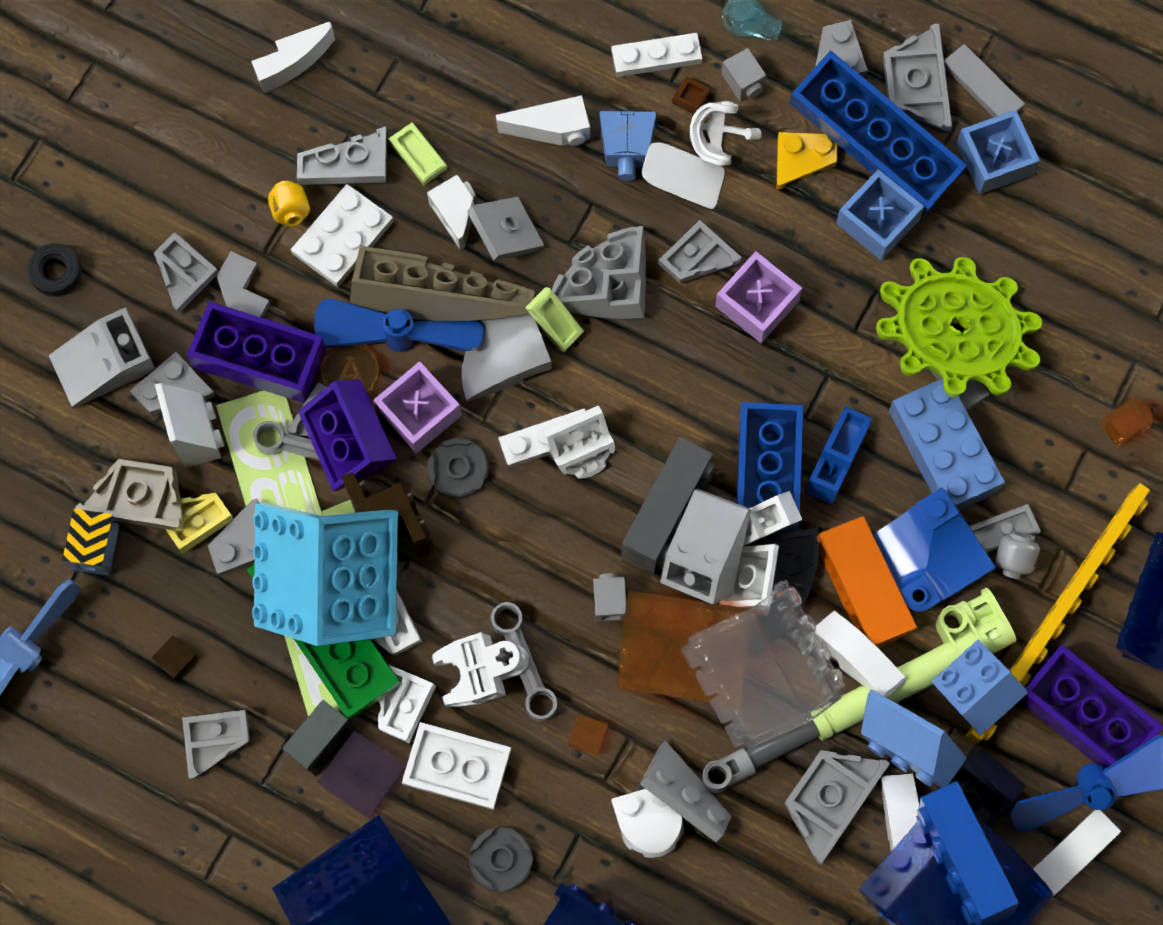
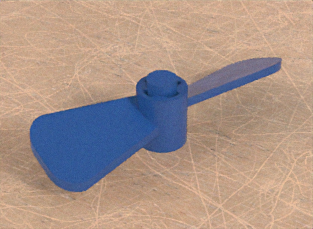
(351, 325)
(1097, 786)

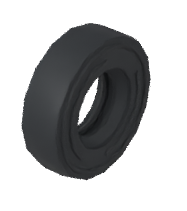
(49, 253)

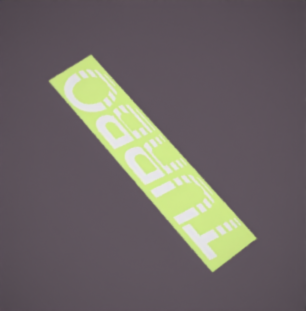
(277, 480)

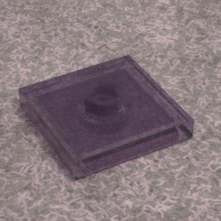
(361, 774)

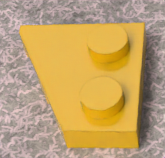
(803, 155)

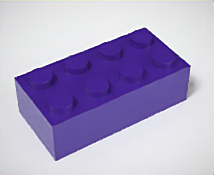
(256, 352)
(1087, 709)

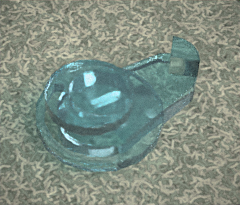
(749, 19)

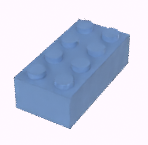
(946, 445)

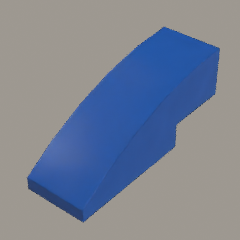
(838, 455)

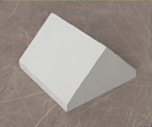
(754, 576)

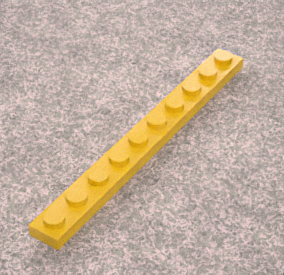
(1069, 600)

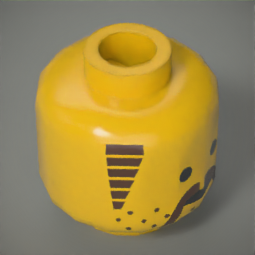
(288, 203)

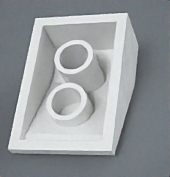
(189, 424)

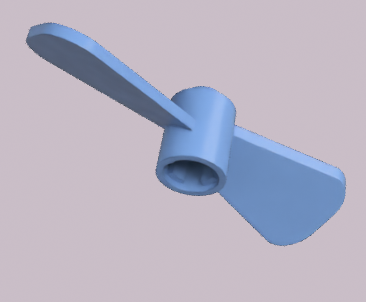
(18, 649)

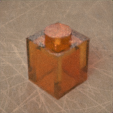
(1127, 422)

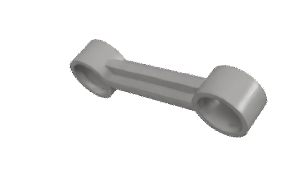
(287, 442)
(530, 677)

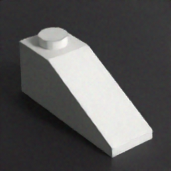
(553, 122)

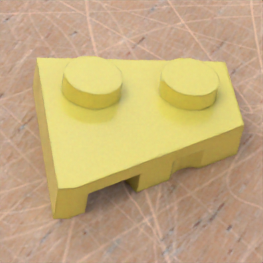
(201, 519)

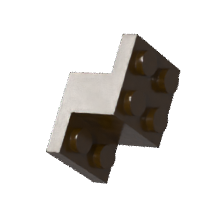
(394, 499)

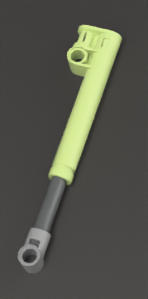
(985, 624)

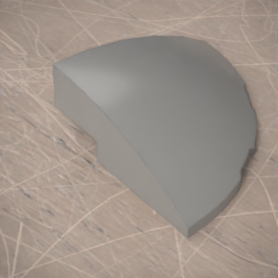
(607, 278)
(507, 355)

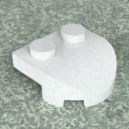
(580, 443)
(647, 823)

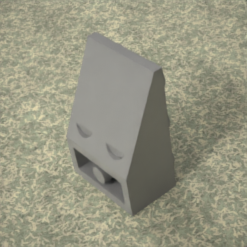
(101, 358)
(707, 548)

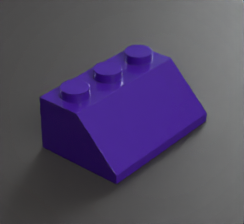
(346, 432)

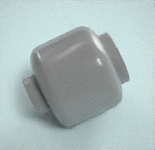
(1017, 554)

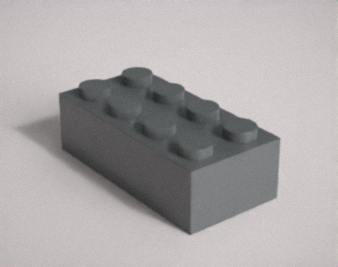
(662, 511)

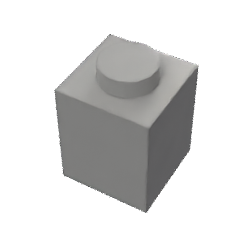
(744, 75)
(609, 598)

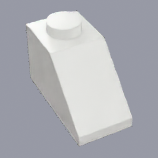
(451, 205)

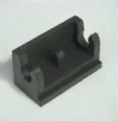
(319, 737)

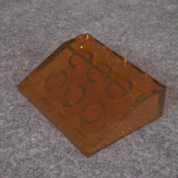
(653, 639)

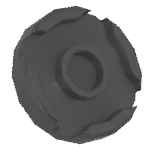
(458, 468)
(500, 859)

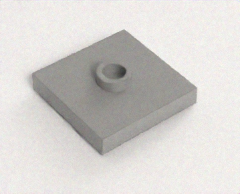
(505, 228)

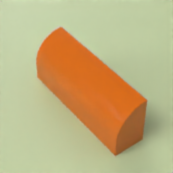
(865, 582)

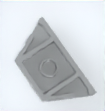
(918, 79)
(831, 797)

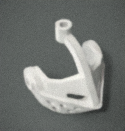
(715, 127)

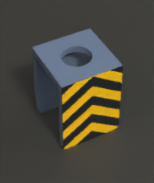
(91, 542)

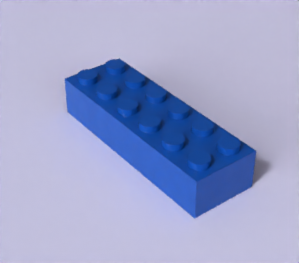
(876, 130)

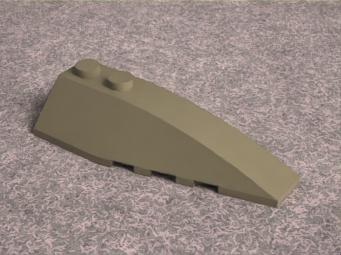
(431, 292)

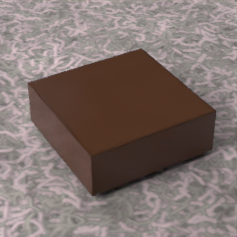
(691, 95)

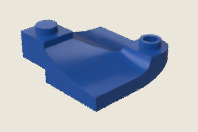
(932, 551)

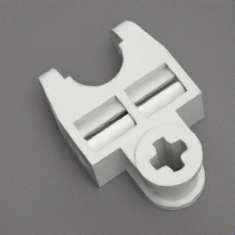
(481, 668)

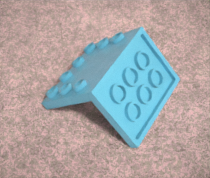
(325, 574)

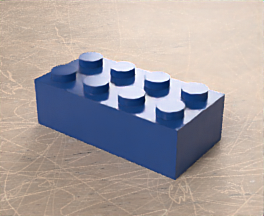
(769, 454)
(966, 855)

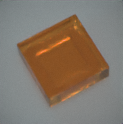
(588, 734)

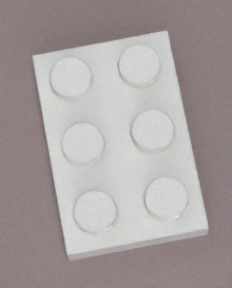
(337, 234)
(456, 766)

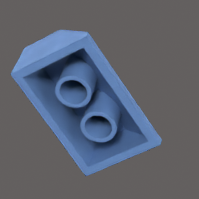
(910, 741)

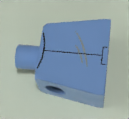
(626, 140)

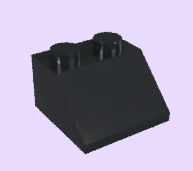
(987, 785)

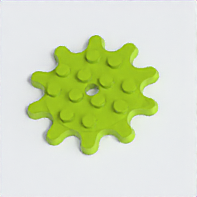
(984, 309)

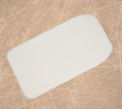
(683, 174)

